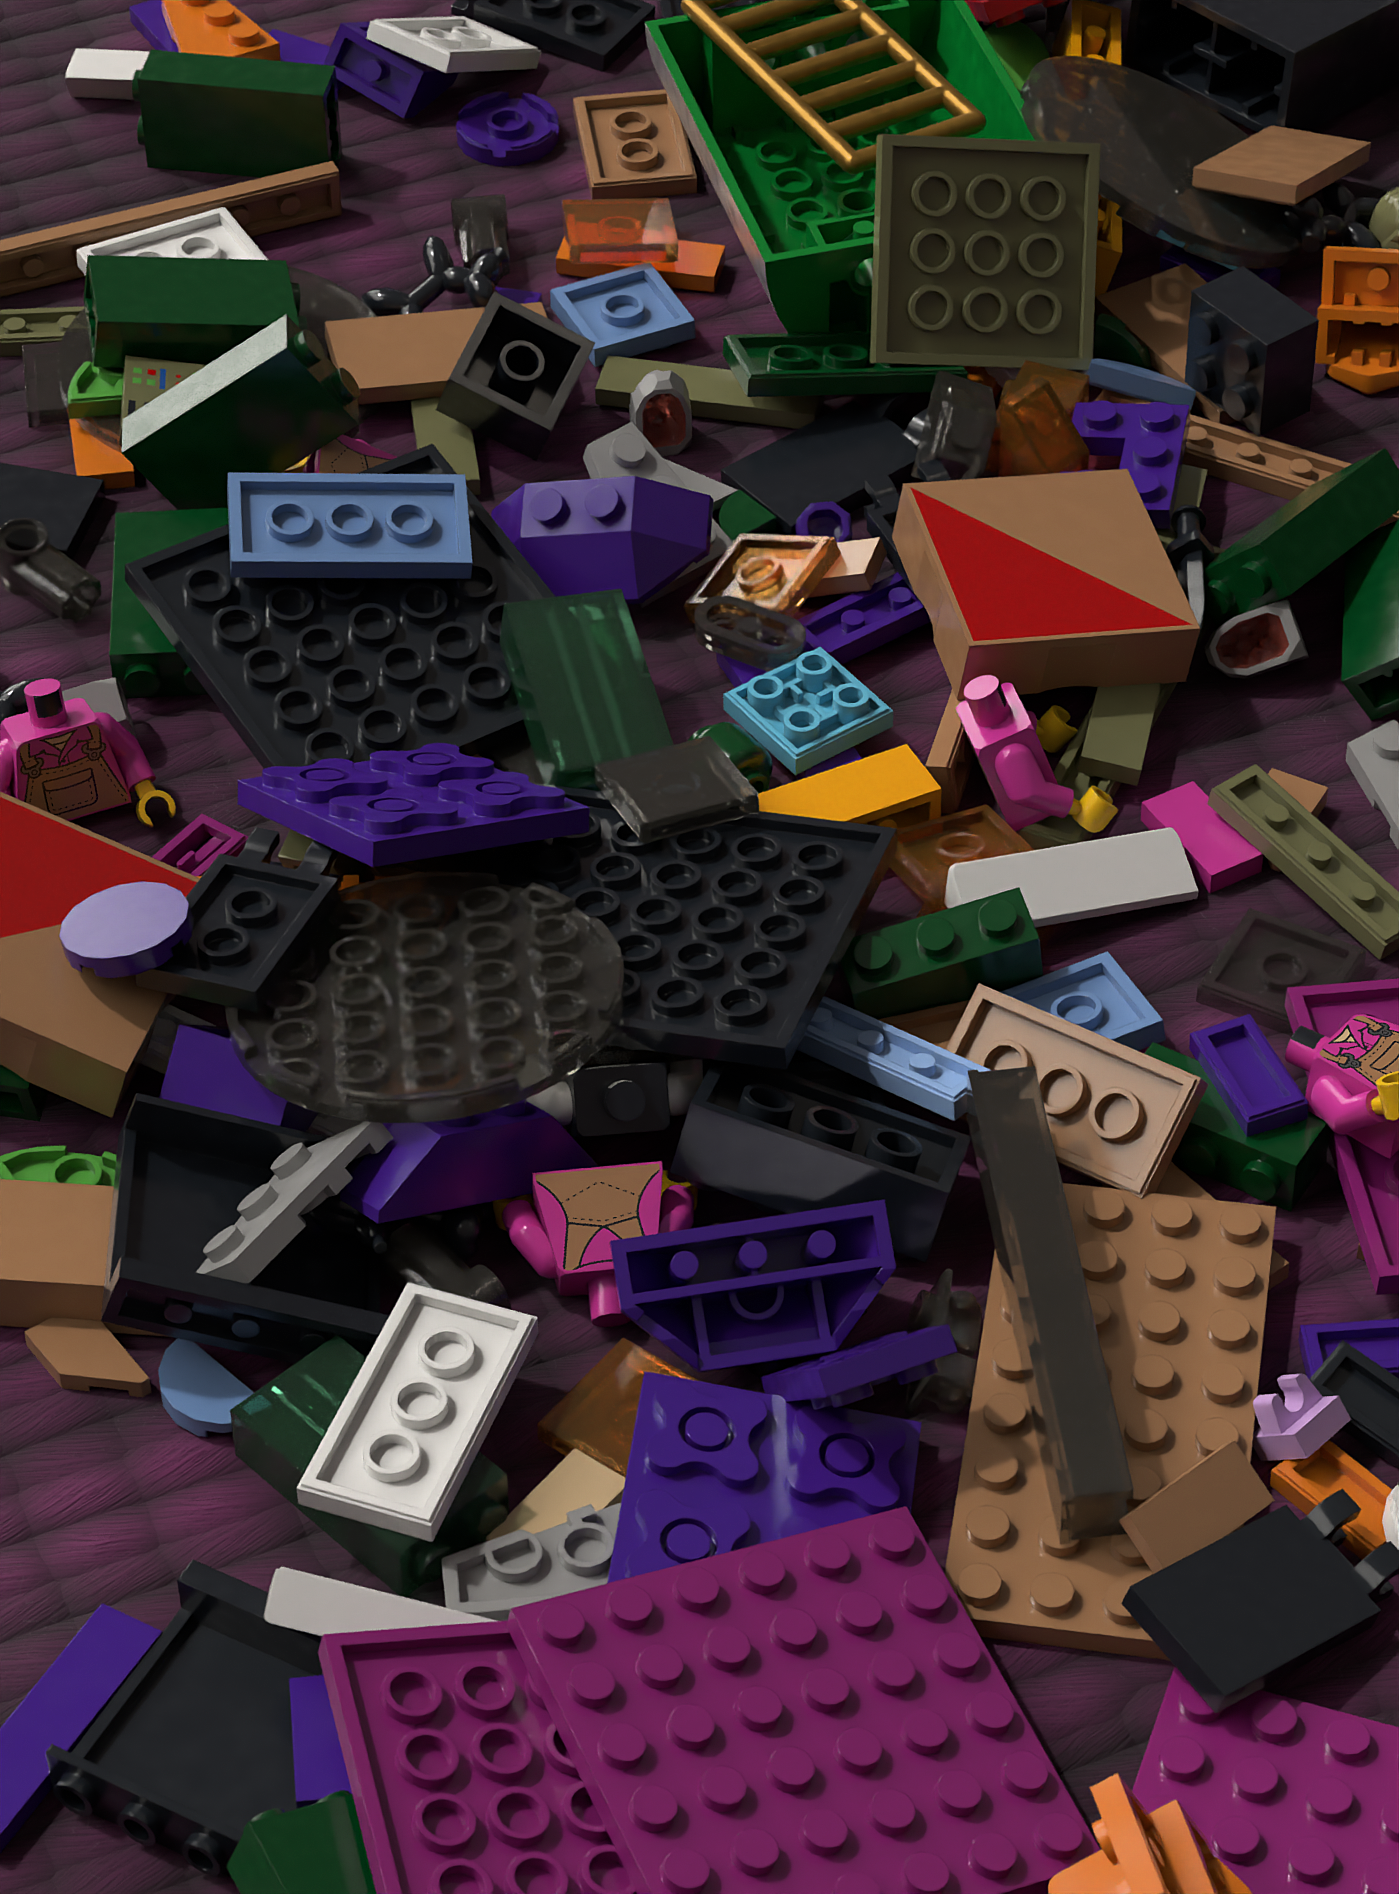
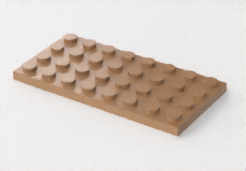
(1181, 1341)

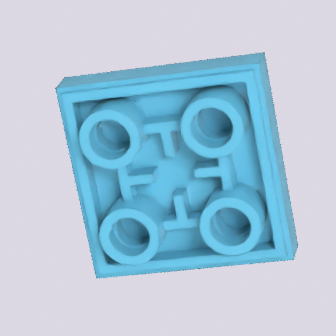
(808, 710)

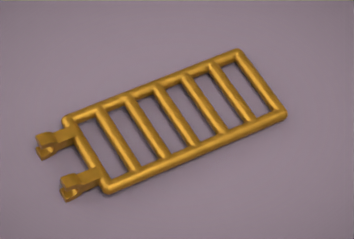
(806, 108)

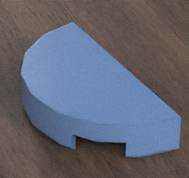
(1139, 382)
(198, 1389)

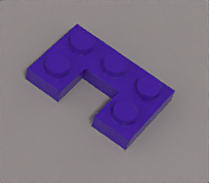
(1150, 443)
(852, 1371)

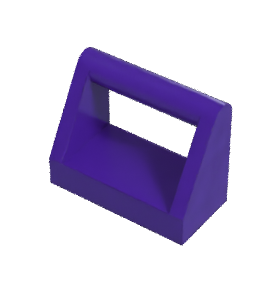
(384, 74)

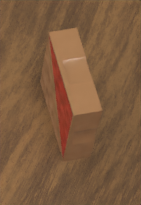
(1045, 581)
(56, 1023)

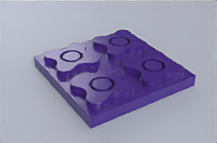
(411, 804)
(746, 1468)

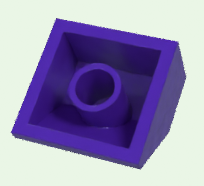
(210, 1076)

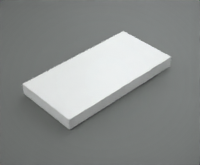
(418, 1412)

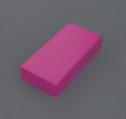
(1212, 846)

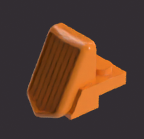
(1360, 317)
(1145, 1851)

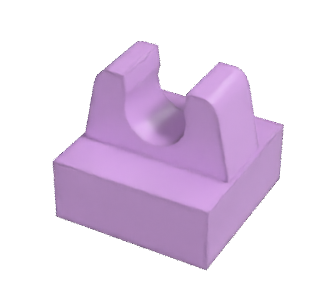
(1300, 1424)

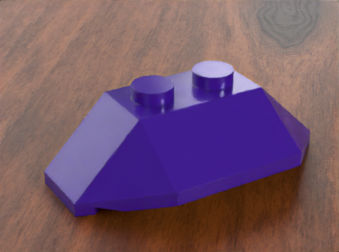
(607, 533)
(460, 1162)
(756, 1284)

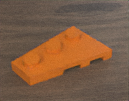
(217, 29)

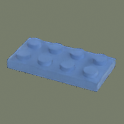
(348, 525)

